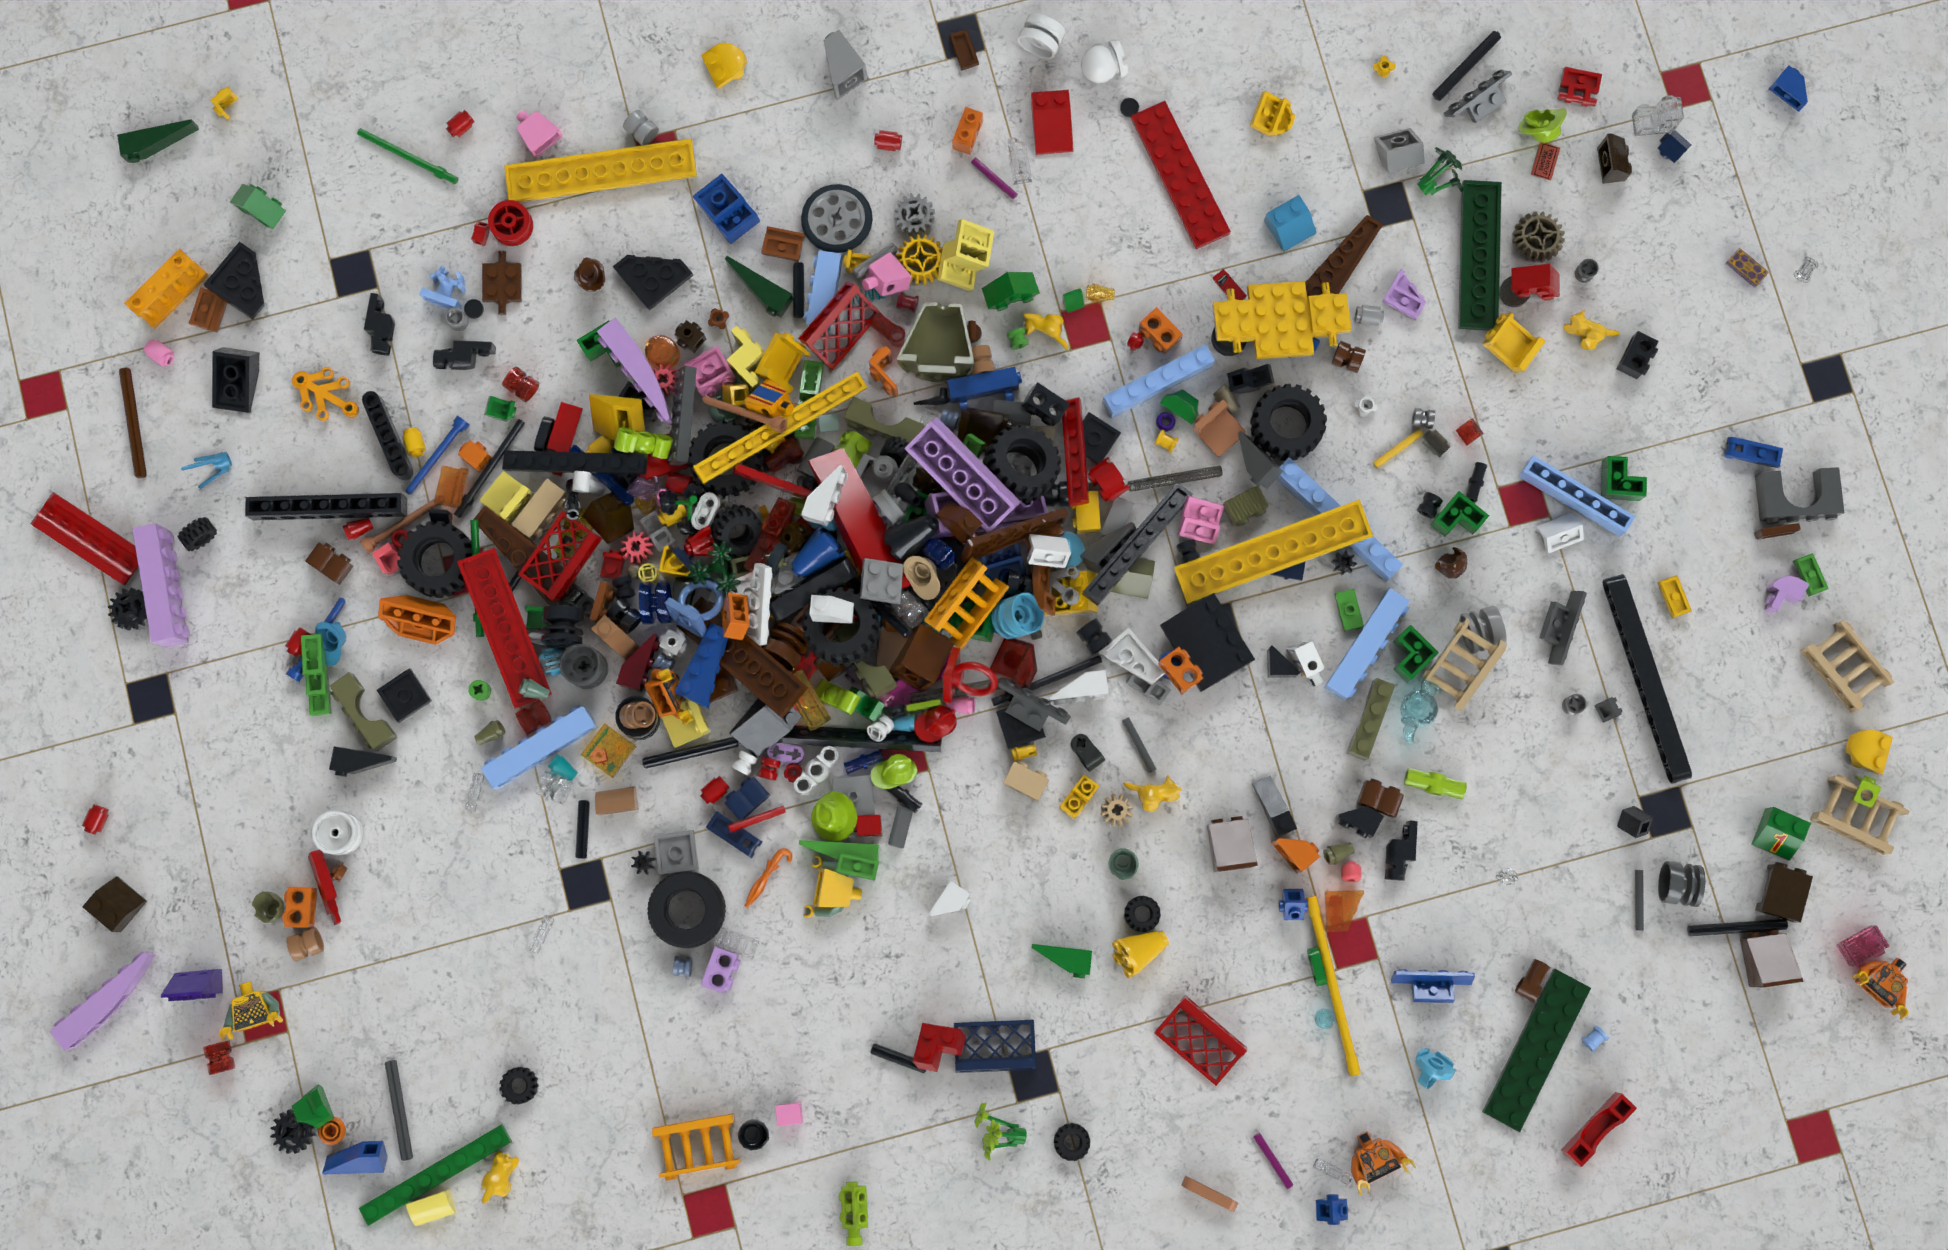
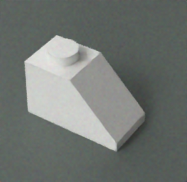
(831, 609)
(951, 900)

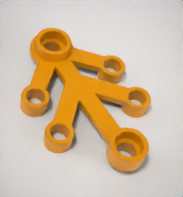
(322, 392)

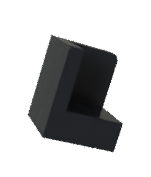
(1635, 821)

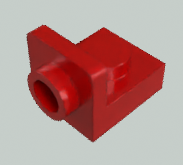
(612, 565)

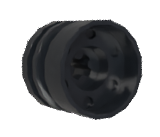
(563, 625)
(638, 733)

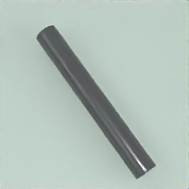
(1139, 745)
(1639, 900)

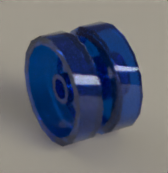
(653, 601)

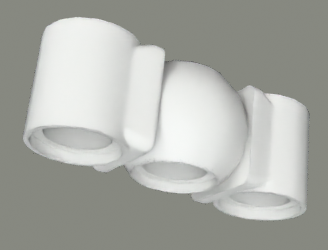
(819, 761)

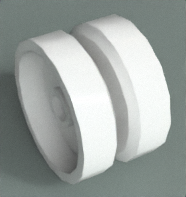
(1041, 36)
(328, 839)

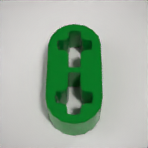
(1316, 966)

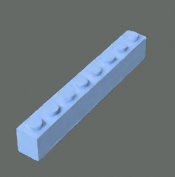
(1319, 501)

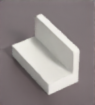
(1561, 532)
(1048, 551)

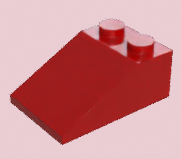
(1052, 122)

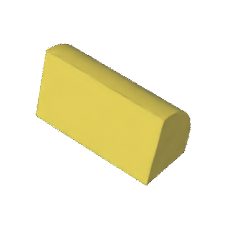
(431, 1208)

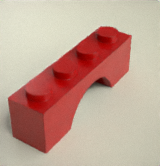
(1585, 1141)

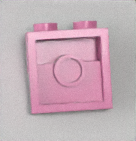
(711, 372)

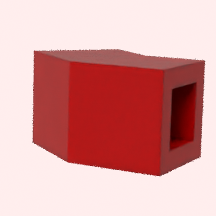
(480, 233)

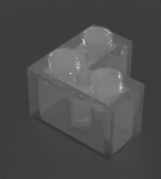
(1658, 118)

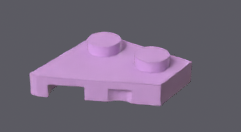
(1404, 296)

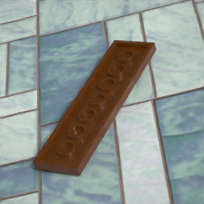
(755, 667)

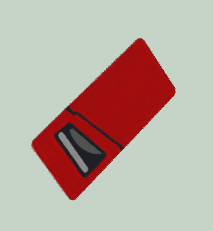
(1226, 282)

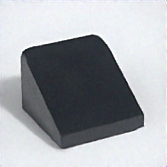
(440, 515)

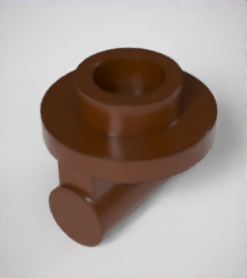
(974, 331)

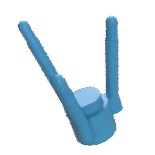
(220, 461)

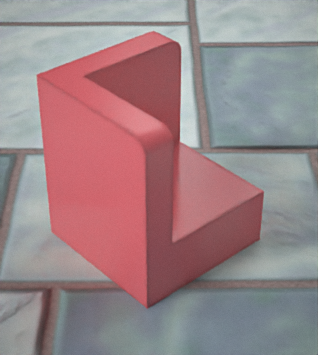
(387, 558)

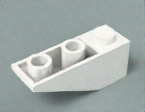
(822, 500)
(1086, 686)

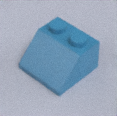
(1290, 223)

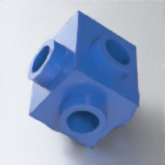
(1293, 904)
(1331, 1209)

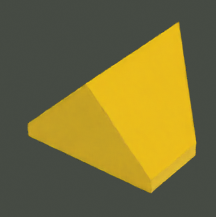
(671, 565)

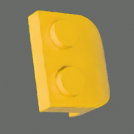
(725, 63)
(1272, 115)
(1869, 750)

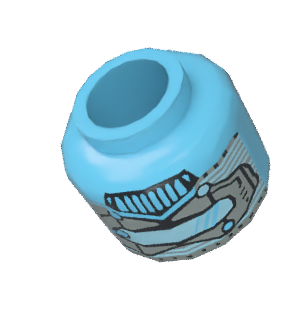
(551, 660)

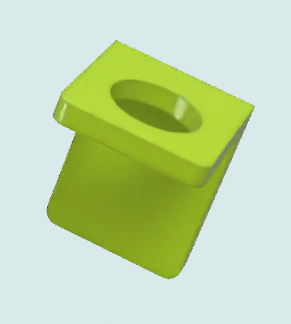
(1867, 783)

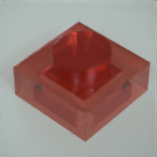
(1469, 431)

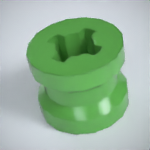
(1017, 339)
(481, 693)

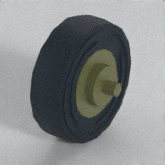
(777, 558)

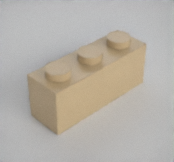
(540, 510)

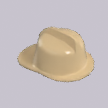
(922, 576)

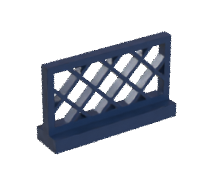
(1002, 1063)

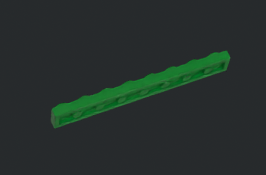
(435, 1175)

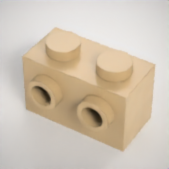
(1026, 781)

